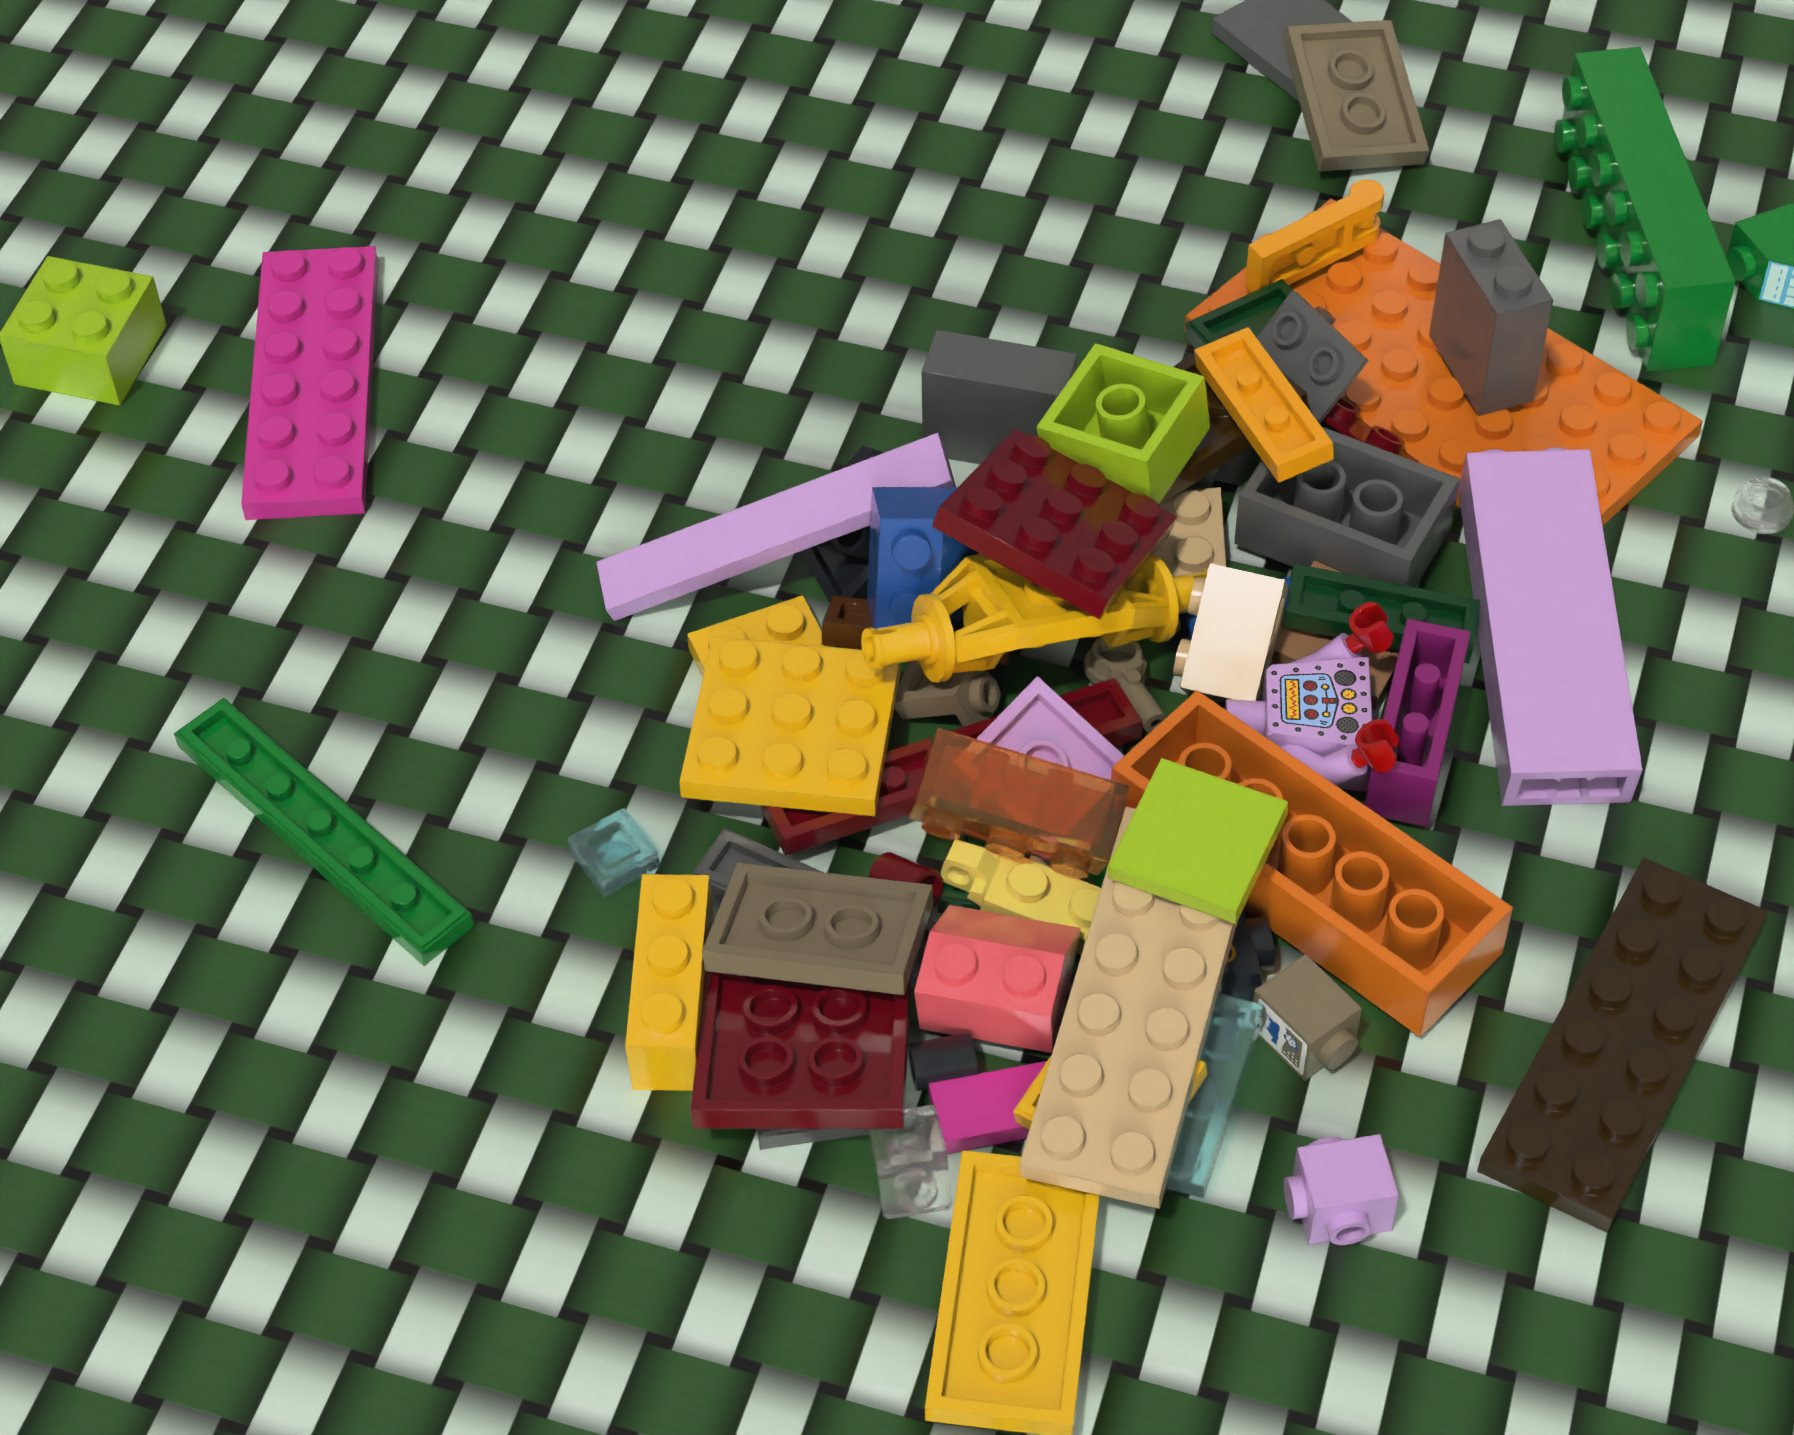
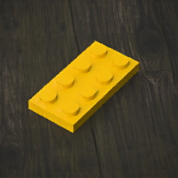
(1012, 1301)

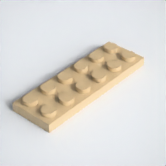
(1128, 1045)

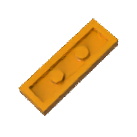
(1264, 404)

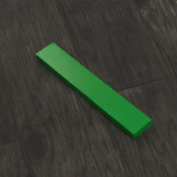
(325, 831)

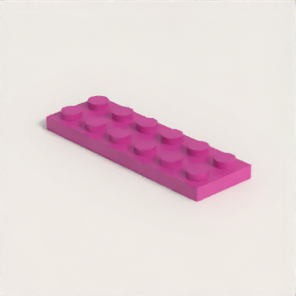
(311, 384)

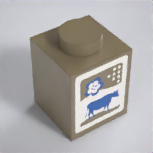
(1308, 1018)

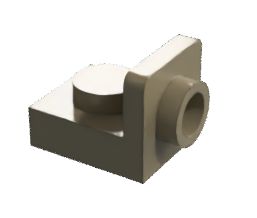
(967, 694)

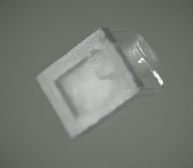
(912, 1165)

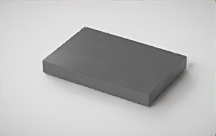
(1258, 28)

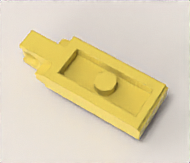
(1020, 887)

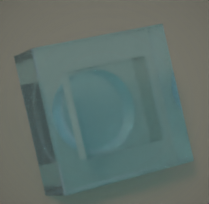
(613, 852)

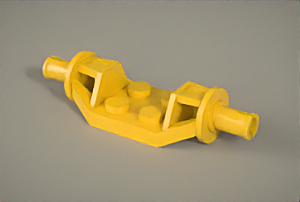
(1013, 613)

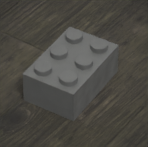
(1356, 513)

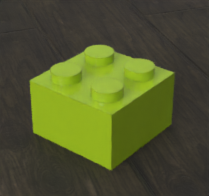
(83, 330)
(1129, 419)

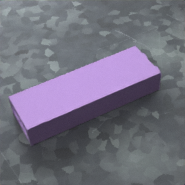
(1548, 629)

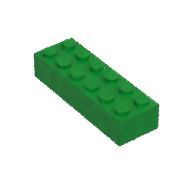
(1644, 210)

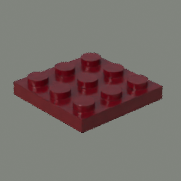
(1055, 522)
(799, 1056)

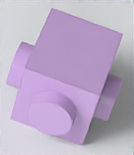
(1342, 1189)

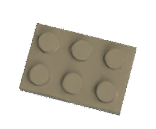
(1355, 95)
(819, 928)

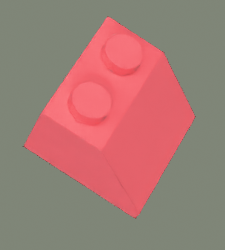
(996, 977)

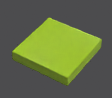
(1198, 840)

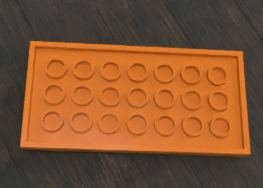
(1579, 402)

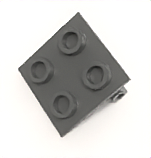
(1311, 352)

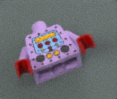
(1323, 706)

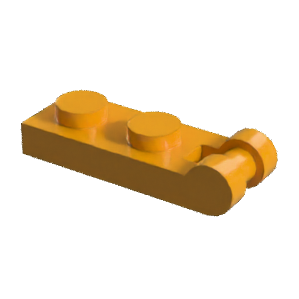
(1317, 238)

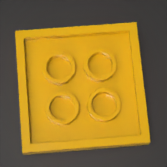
(790, 727)

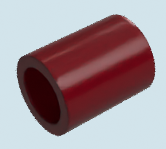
(898, 868)

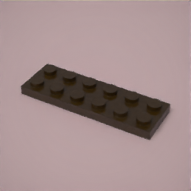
(1623, 1044)

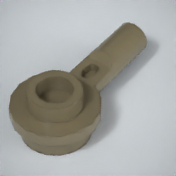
(1129, 668)

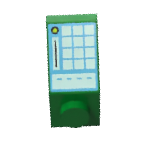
(1764, 255)

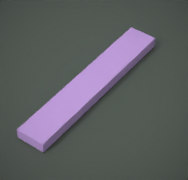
(765, 529)

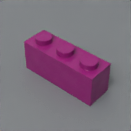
(1421, 716)

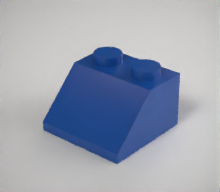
(907, 552)

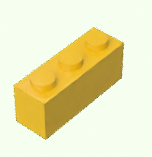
(668, 981)

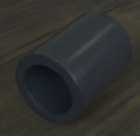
(941, 1059)

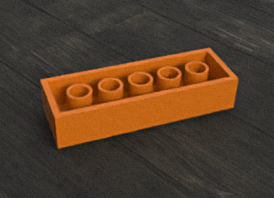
(1339, 874)

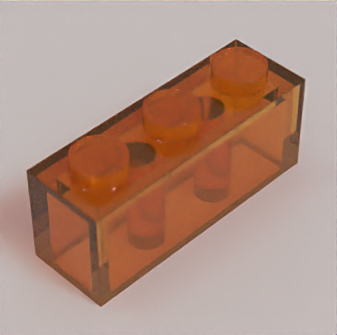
(1018, 804)

